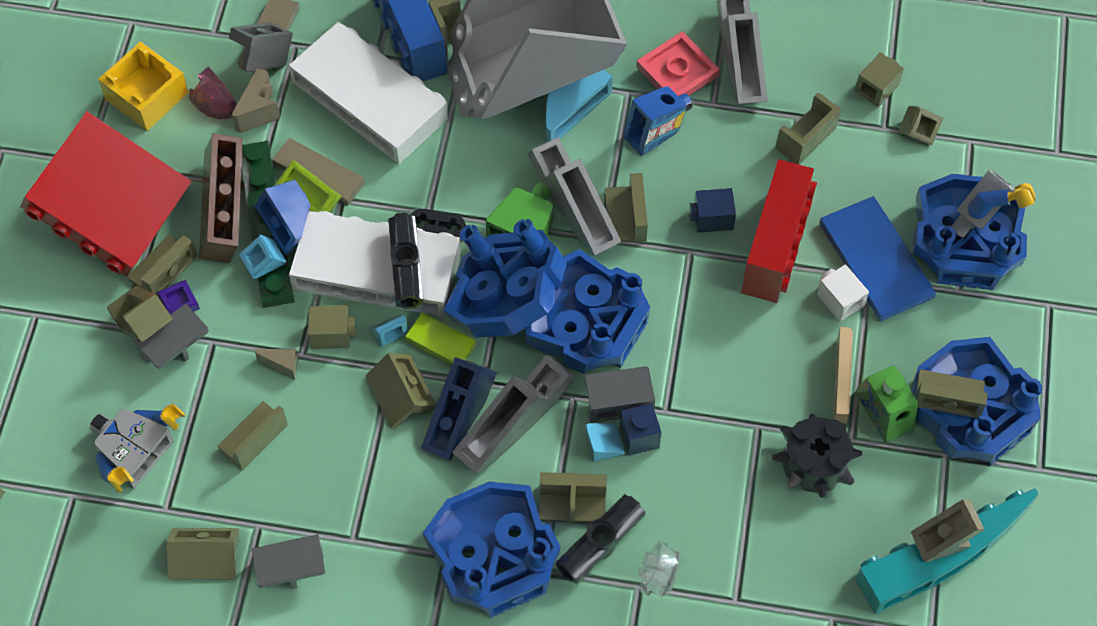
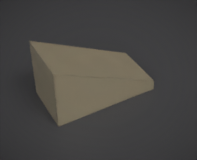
(279, 359)

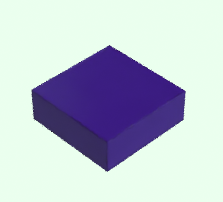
(177, 296)

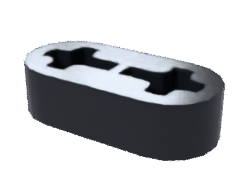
(439, 221)

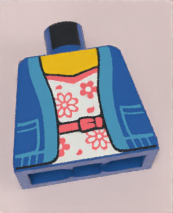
(655, 118)

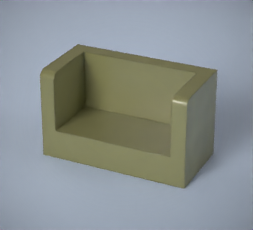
(809, 131)
(139, 313)

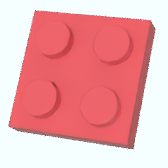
(678, 66)

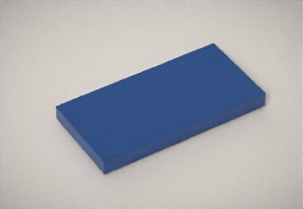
(877, 258)

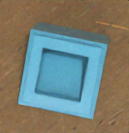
(262, 256)
(390, 330)
(603, 440)

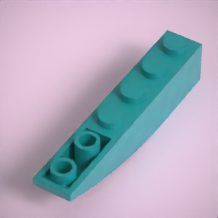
(905, 573)

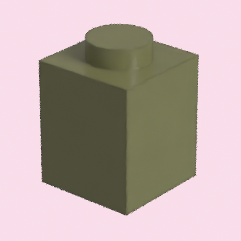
(879, 79)
(330, 327)

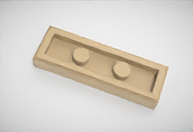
(842, 374)

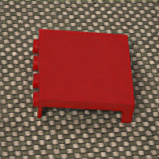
(105, 194)

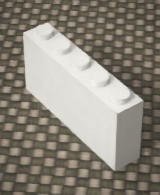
(369, 92)
(354, 263)

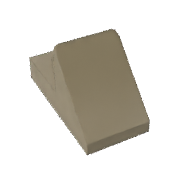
(255, 104)
(947, 531)

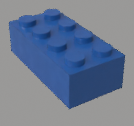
(414, 36)

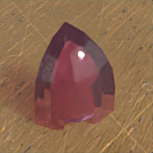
(212, 96)

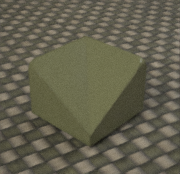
(920, 125)

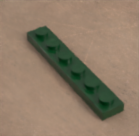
(257, 176)

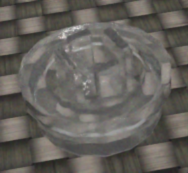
(659, 570)

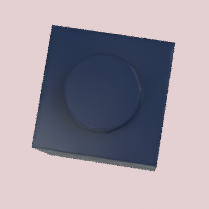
(713, 210)
(640, 429)

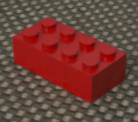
(779, 231)

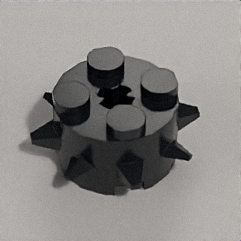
(814, 438)

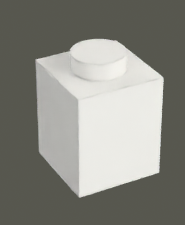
(842, 292)

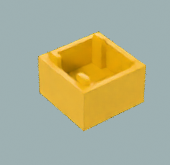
(143, 85)

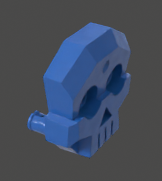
(984, 254)
(505, 280)
(604, 323)
(1010, 407)
(482, 523)

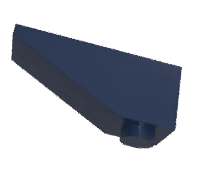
(458, 406)

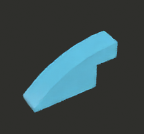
(574, 102)

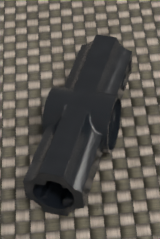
(405, 275)
(588, 553)

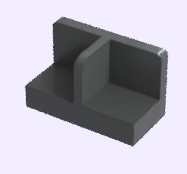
(264, 45)
(173, 338)
(618, 391)
(288, 561)

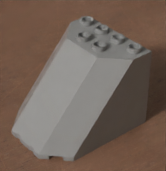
(526, 49)

